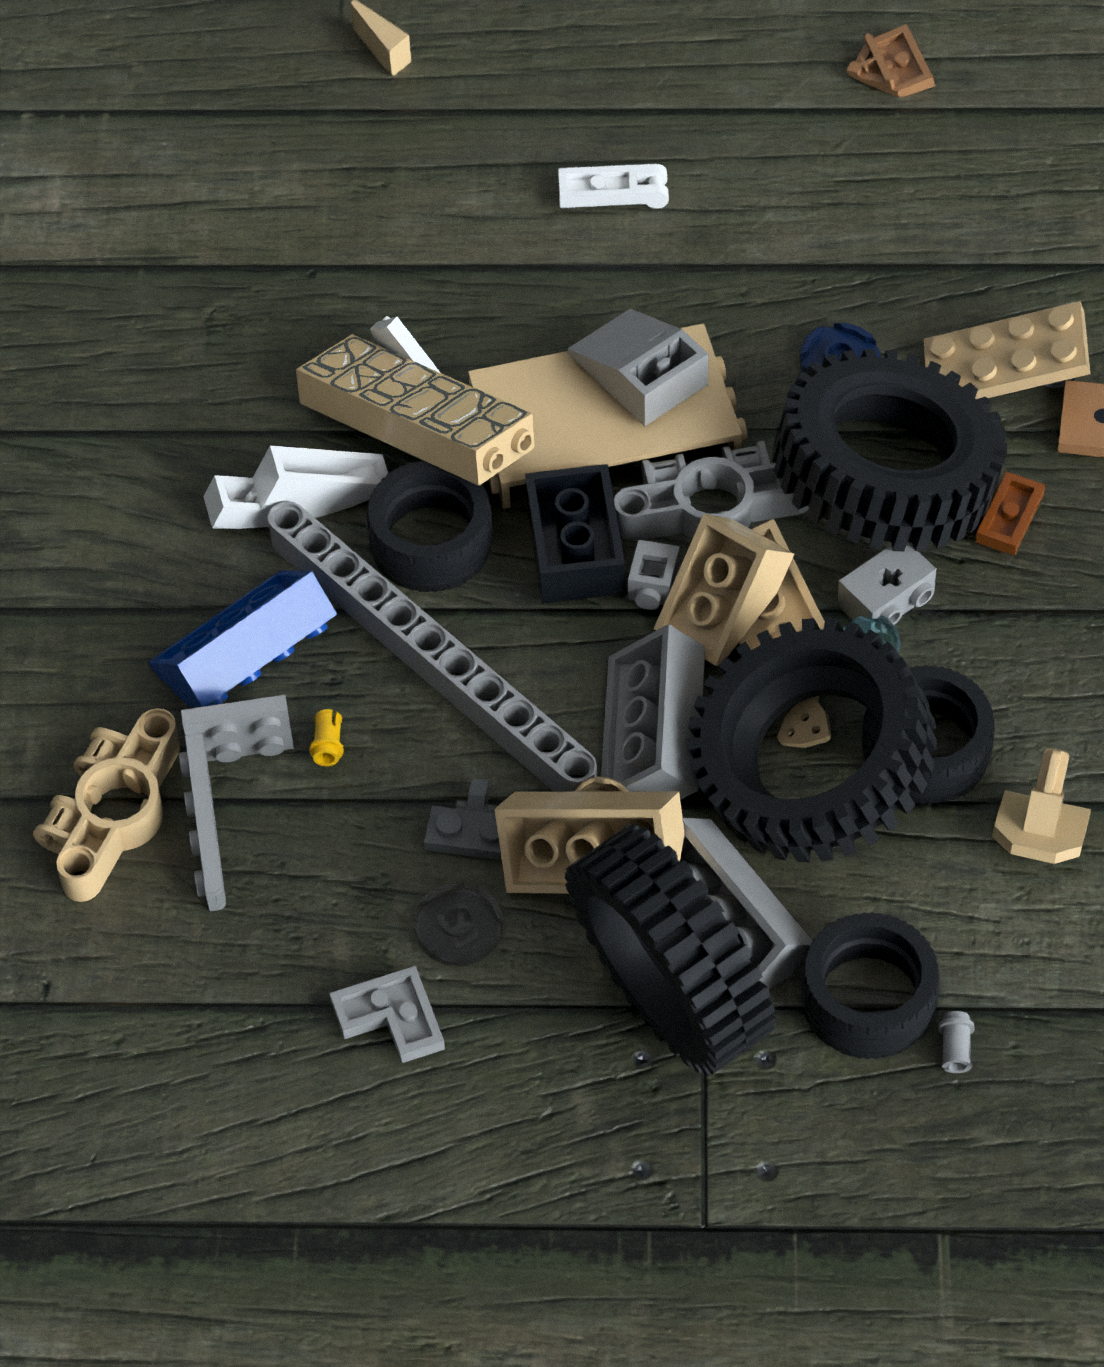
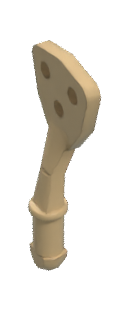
(805, 730)

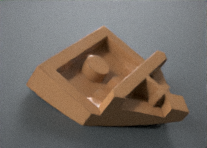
(892, 64)

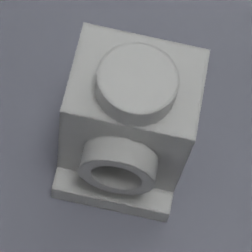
(652, 581)

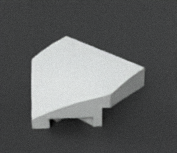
(395, 337)

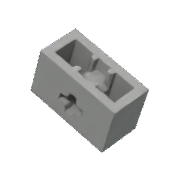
(887, 585)

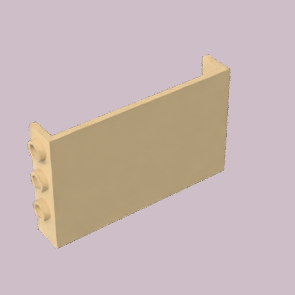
(586, 426)

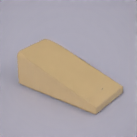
(383, 38)

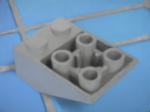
(643, 363)

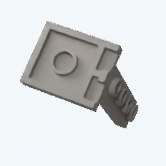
(224, 735)

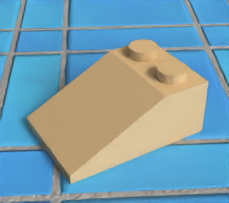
(723, 585)

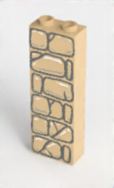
(416, 409)

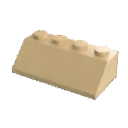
(552, 830)

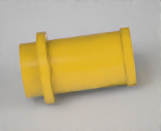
(326, 745)

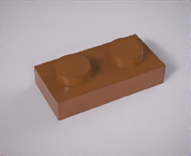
(1010, 513)

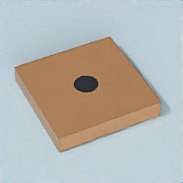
(1082, 419)

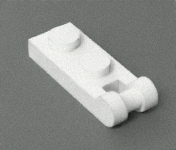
(613, 186)

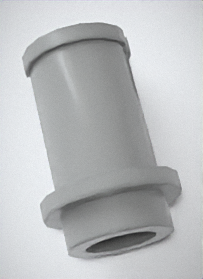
(956, 1041)

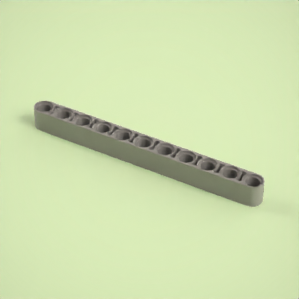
(316, 549)

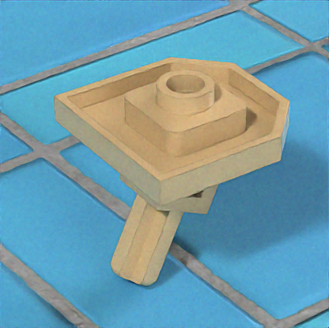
(1041, 823)

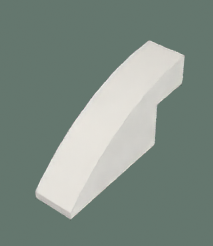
(309, 477)

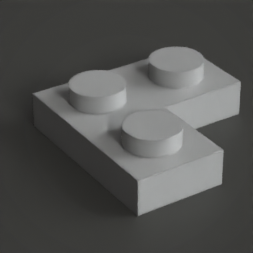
(394, 1002)

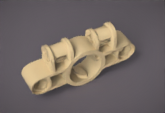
(109, 764)

